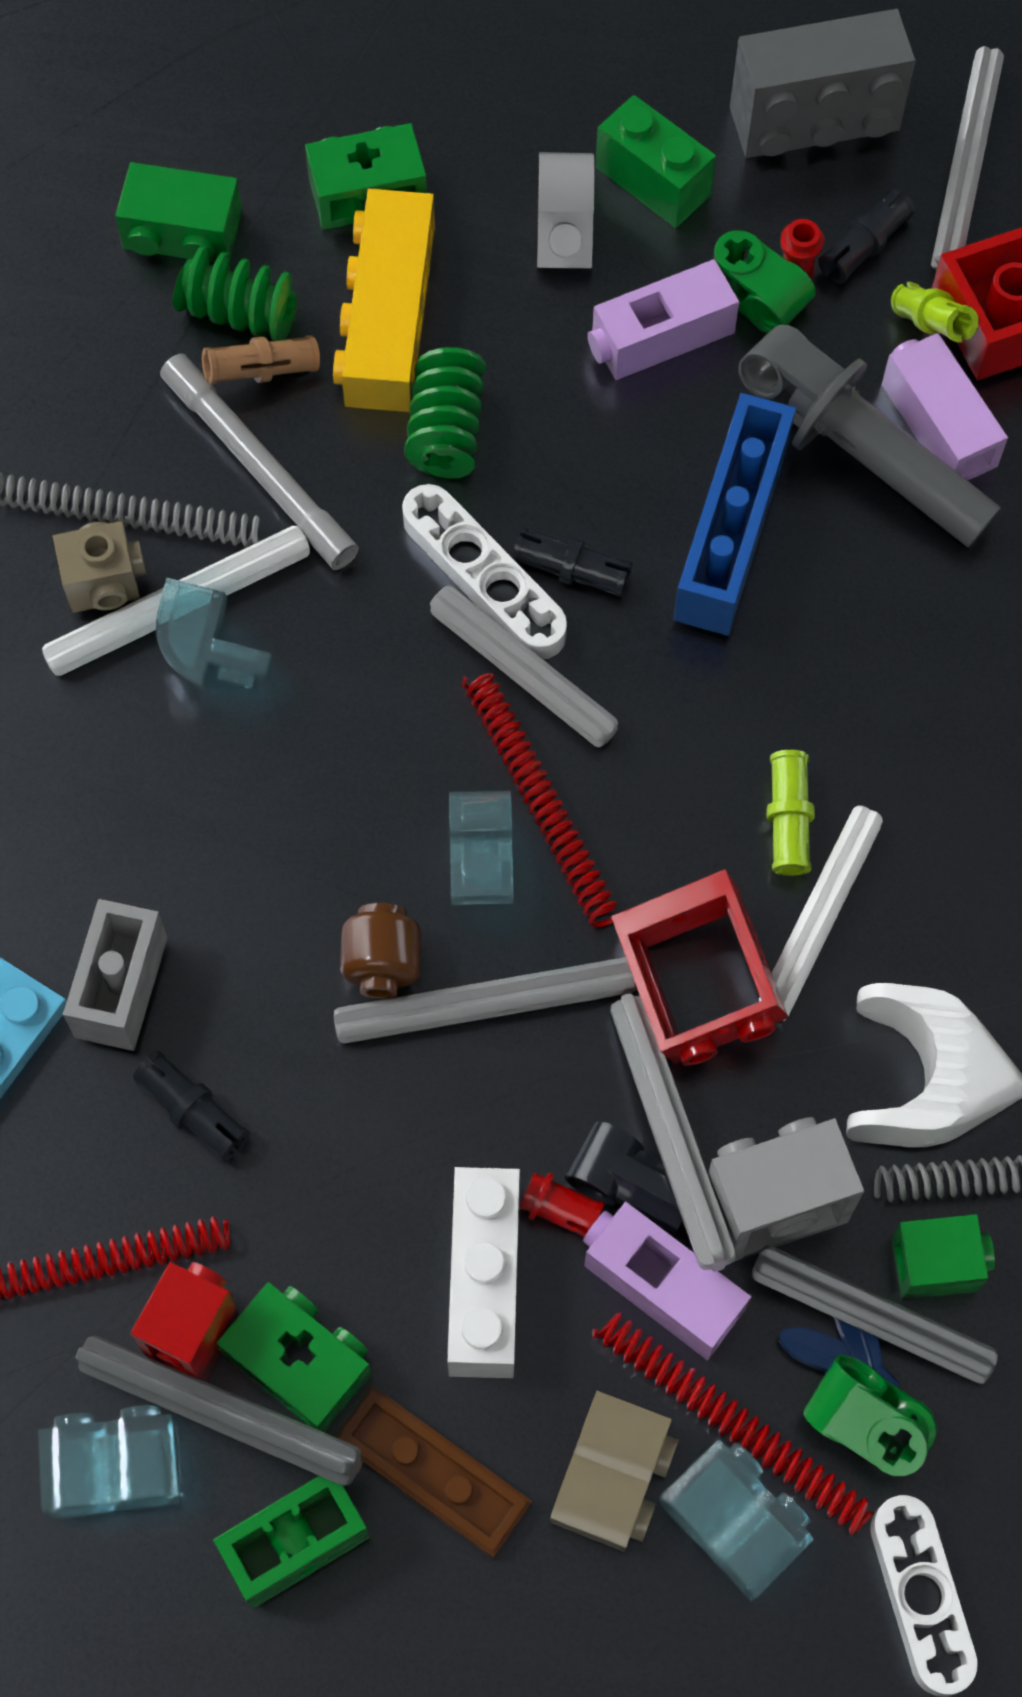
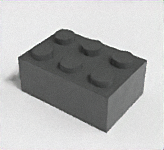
(821, 83)

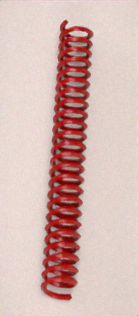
(540, 787)
(128, 1258)
(736, 1423)

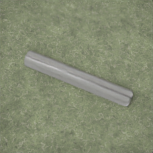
(524, 666)

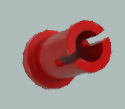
(802, 244)
(560, 1204)

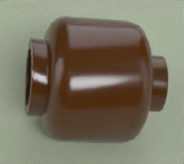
(380, 950)

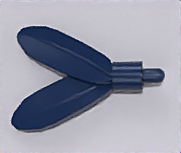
(820, 1349)

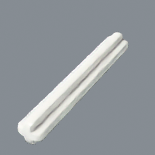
(825, 903)

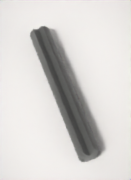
(875, 1314)

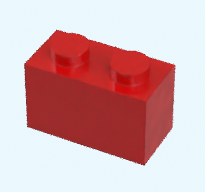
(186, 1320)

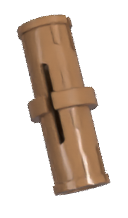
(260, 359)

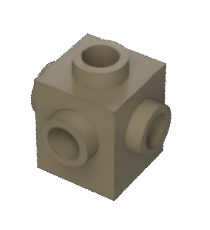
(99, 566)

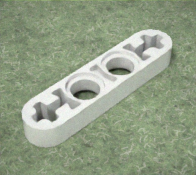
(489, 567)

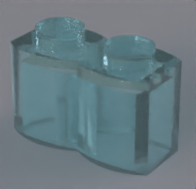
(109, 1464)
(737, 1518)

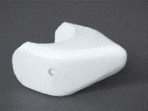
(962, 1062)

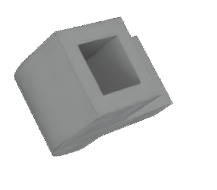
(565, 210)

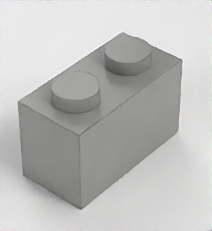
(115, 974)

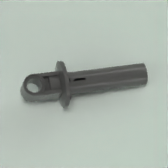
(798, 374)

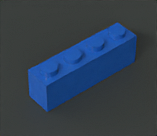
(734, 514)

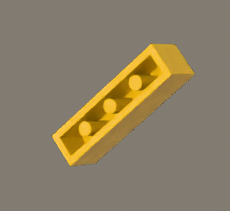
(387, 300)

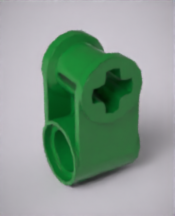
(765, 284)
(865, 1414)

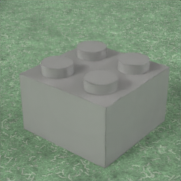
(785, 1185)

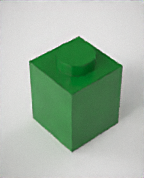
(941, 1256)

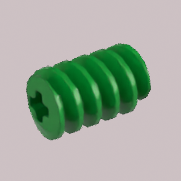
(236, 295)
(445, 412)

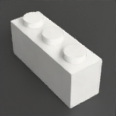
(483, 1273)

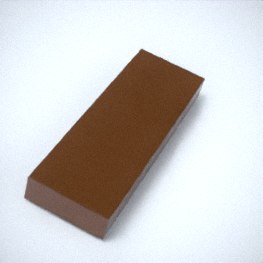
(434, 1472)

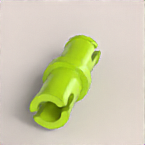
(934, 311)
(790, 813)

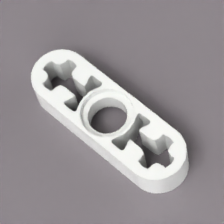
(953, 1641)

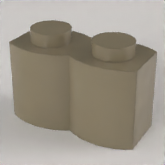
(612, 1471)

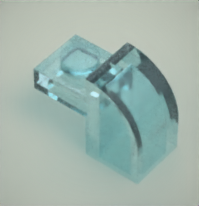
(189, 634)
(481, 847)

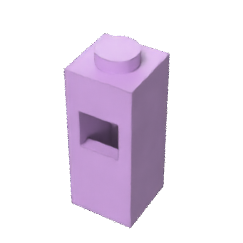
(663, 320)
(943, 406)
(663, 1279)

